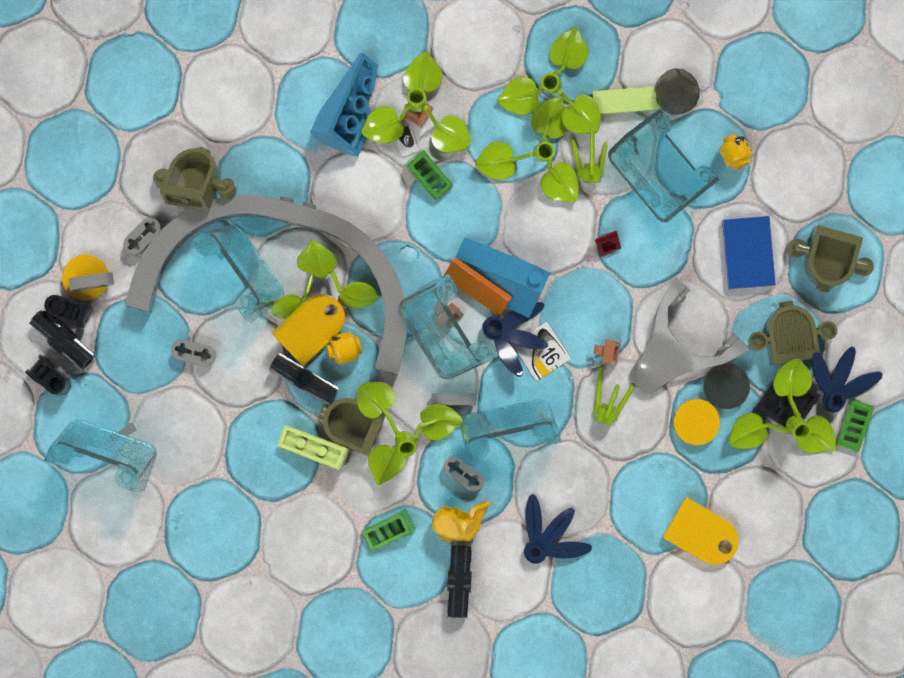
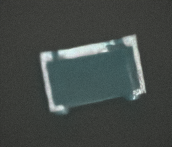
(658, 168)
(261, 284)
(440, 333)
(508, 420)
(131, 455)

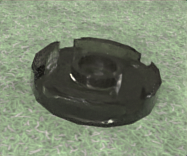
(677, 91)
(726, 386)

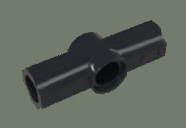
(62, 339)
(290, 372)
(459, 581)

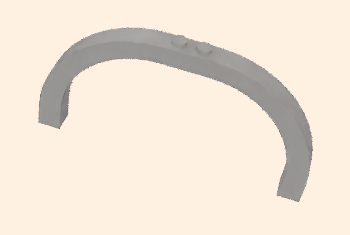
(180, 229)

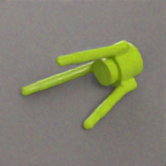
(591, 172)
(607, 412)

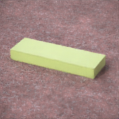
(626, 100)
(313, 447)

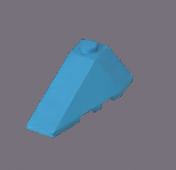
(347, 109)
(507, 272)

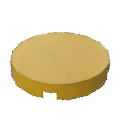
(82, 266)
(696, 422)

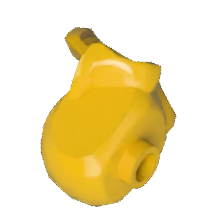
(457, 524)

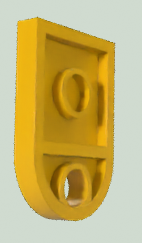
(310, 328)
(700, 533)

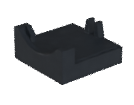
(778, 407)

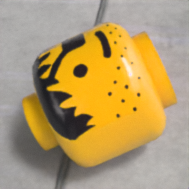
(736, 152)
(344, 348)

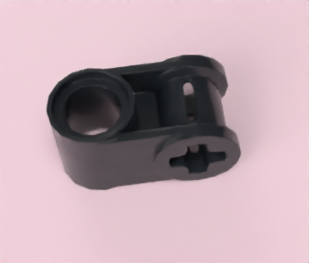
(71, 311)
(45, 374)

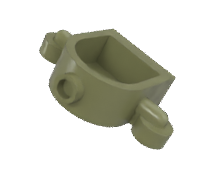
(193, 180)
(830, 257)
(791, 334)
(349, 427)

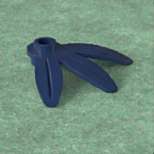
(506, 333)
(836, 387)
(554, 530)

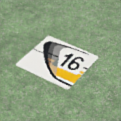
(543, 361)

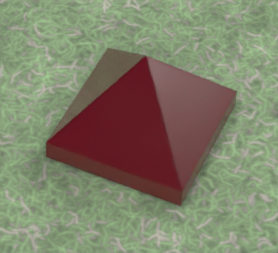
(607, 243)

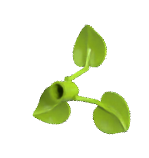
(420, 77)
(521, 94)
(561, 182)
(320, 262)
(436, 424)
(811, 436)

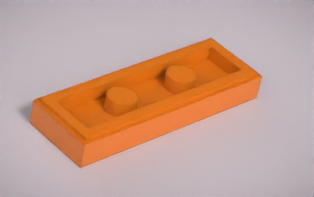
(478, 287)

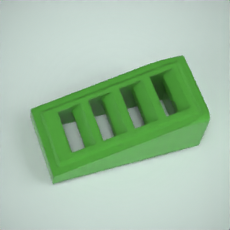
(434, 170)
(868, 410)
(406, 521)

